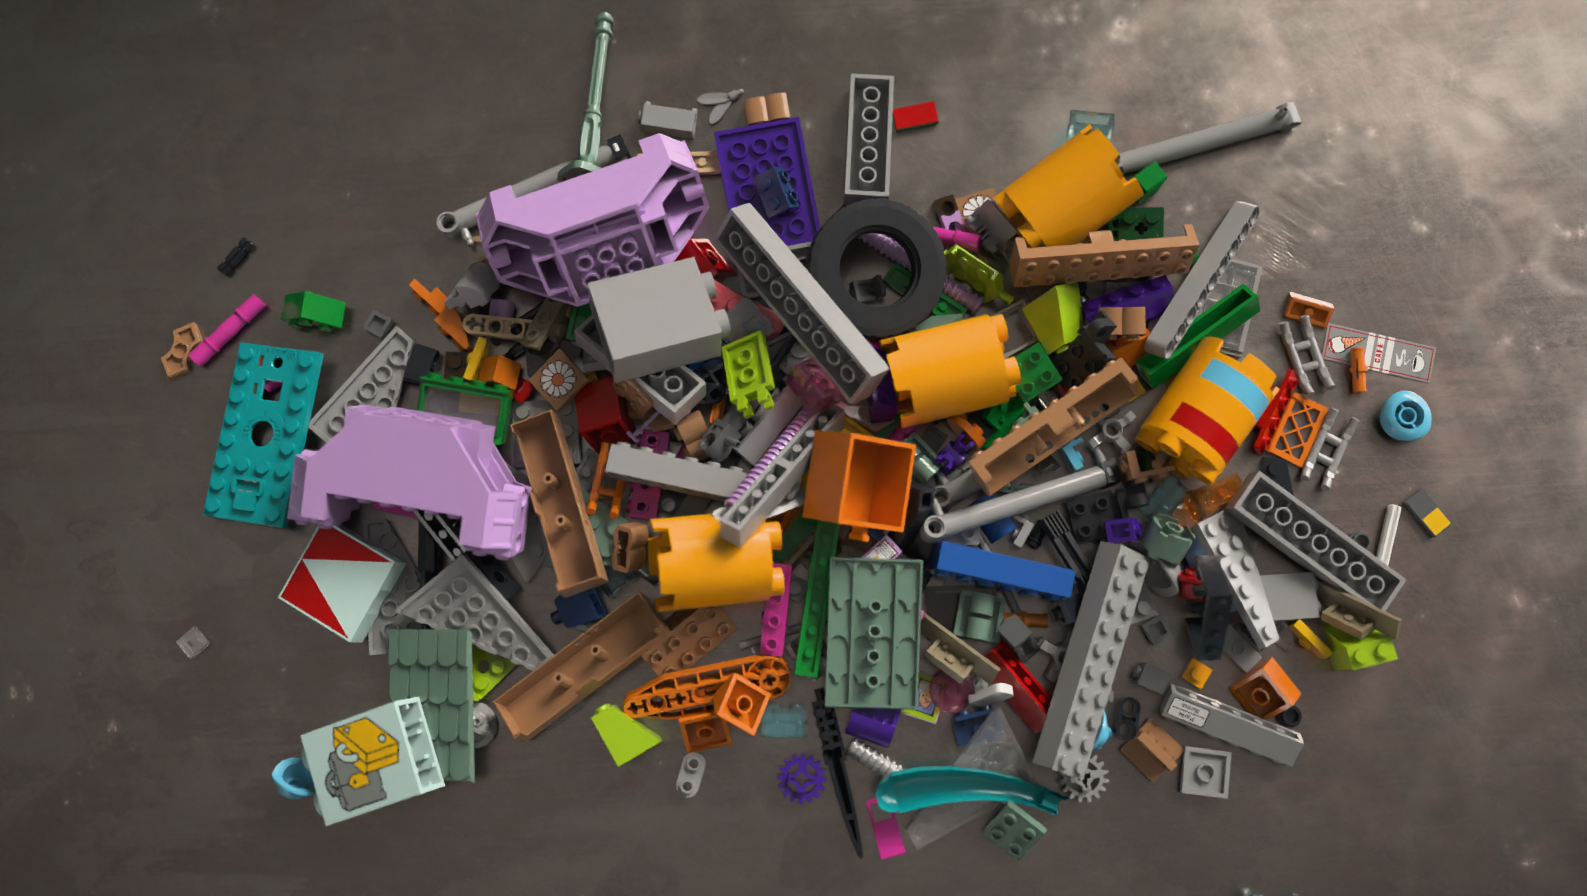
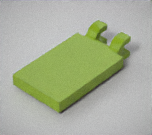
(748, 372)

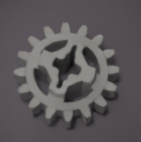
(1094, 774)

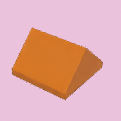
(740, 703)
(704, 732)

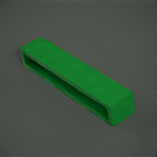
(1214, 322)

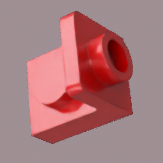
(1188, 582)

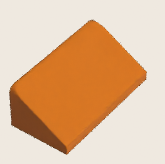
(1318, 311)

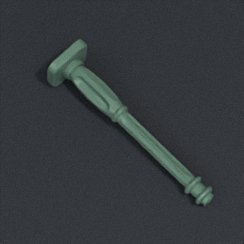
(590, 128)

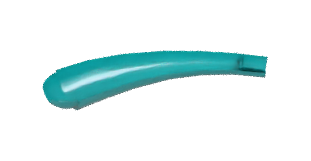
(938, 785)

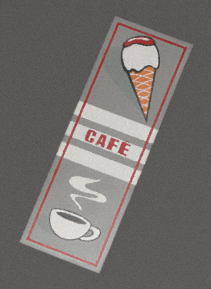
(1380, 352)

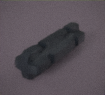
(235, 256)

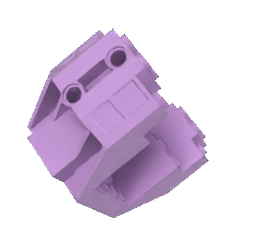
(641, 200)
(416, 464)

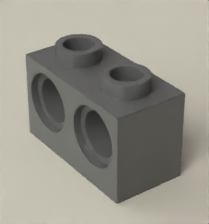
(1018, 638)

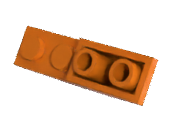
(448, 319)

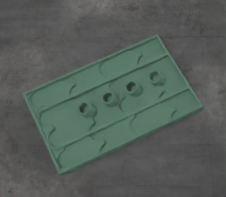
(873, 633)
(439, 672)

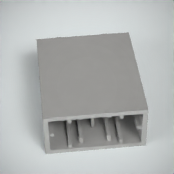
(657, 319)

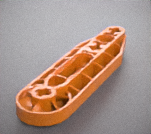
(693, 689)

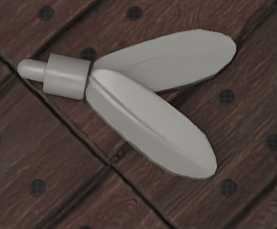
(722, 103)

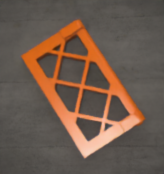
(1306, 447)

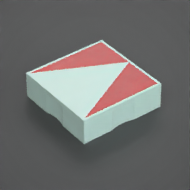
(342, 581)

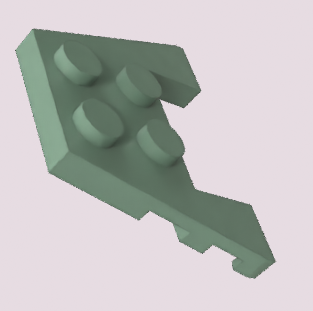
(603, 529)

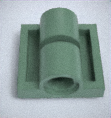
(924, 456)
(979, 616)
(1013, 830)

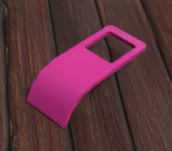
(886, 834)

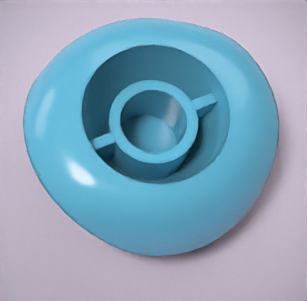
(1405, 416)

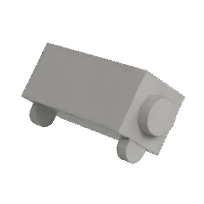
(668, 120)

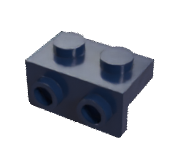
(776, 191)
(967, 724)

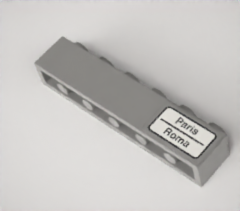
(1231, 725)

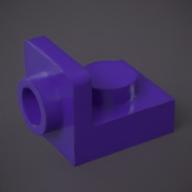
(1123, 530)

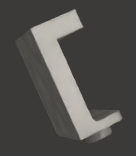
(1292, 595)

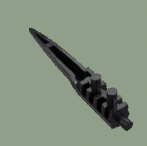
(427, 559)
(835, 757)

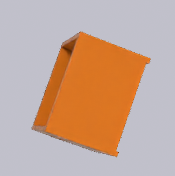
(859, 482)

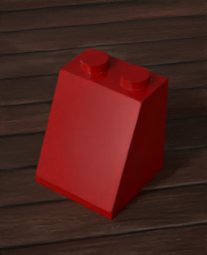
(706, 258)
(603, 414)

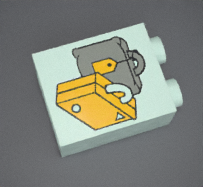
(371, 760)

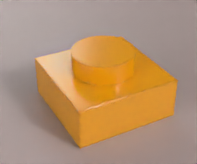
(1196, 673)

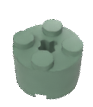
(1167, 539)

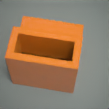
(499, 370)

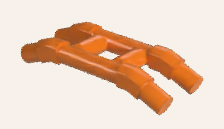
(598, 489)

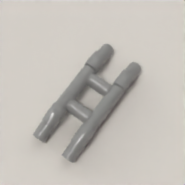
(1311, 344)
(1341, 444)

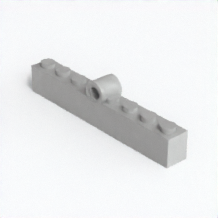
(778, 479)

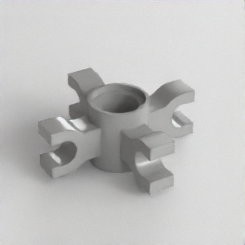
(1121, 444)
(1053, 670)

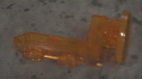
(1209, 497)

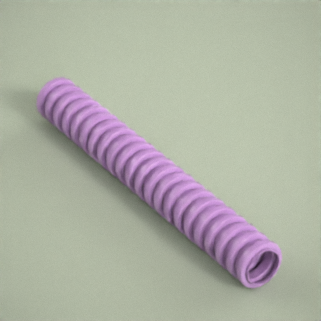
(897, 253)
(791, 430)

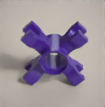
(953, 453)

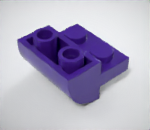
(873, 725)

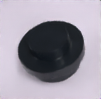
(1290, 717)

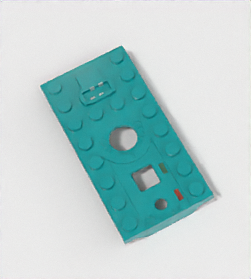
(255, 481)

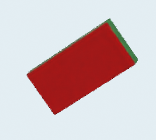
(915, 116)

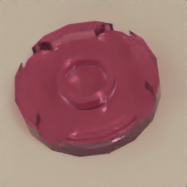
(948, 693)

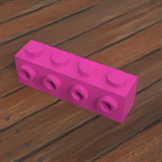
(646, 498)

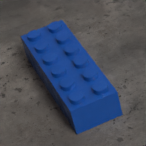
(1001, 570)

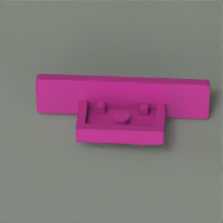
(775, 617)

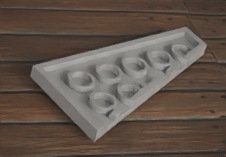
(1227, 537)

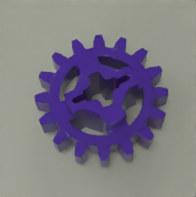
(817, 779)

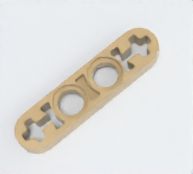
(503, 333)

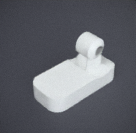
(988, 695)

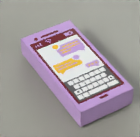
(883, 549)

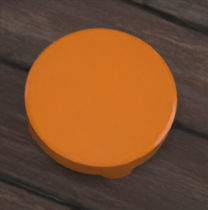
(973, 432)

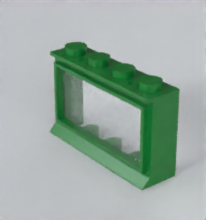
(467, 401)

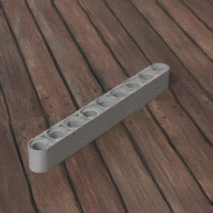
(1202, 280)

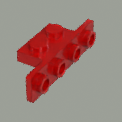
(1271, 417)

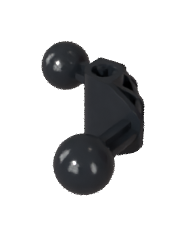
(715, 377)

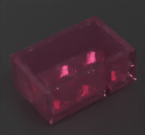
(814, 386)

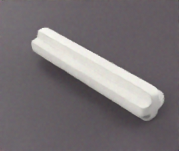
(1388, 533)

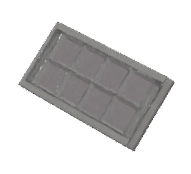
(1234, 276)

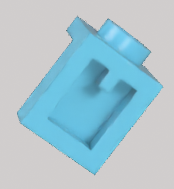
(1072, 458)

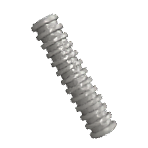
(871, 758)

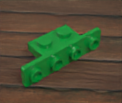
(1002, 418)

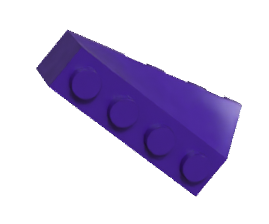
(1151, 294)

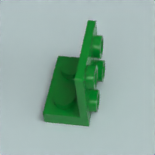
(1036, 372)

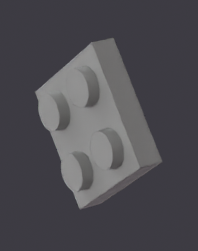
(1205, 772)

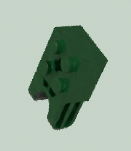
(1134, 219)

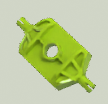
(977, 274)
(498, 669)

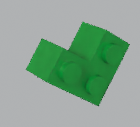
(312, 309)

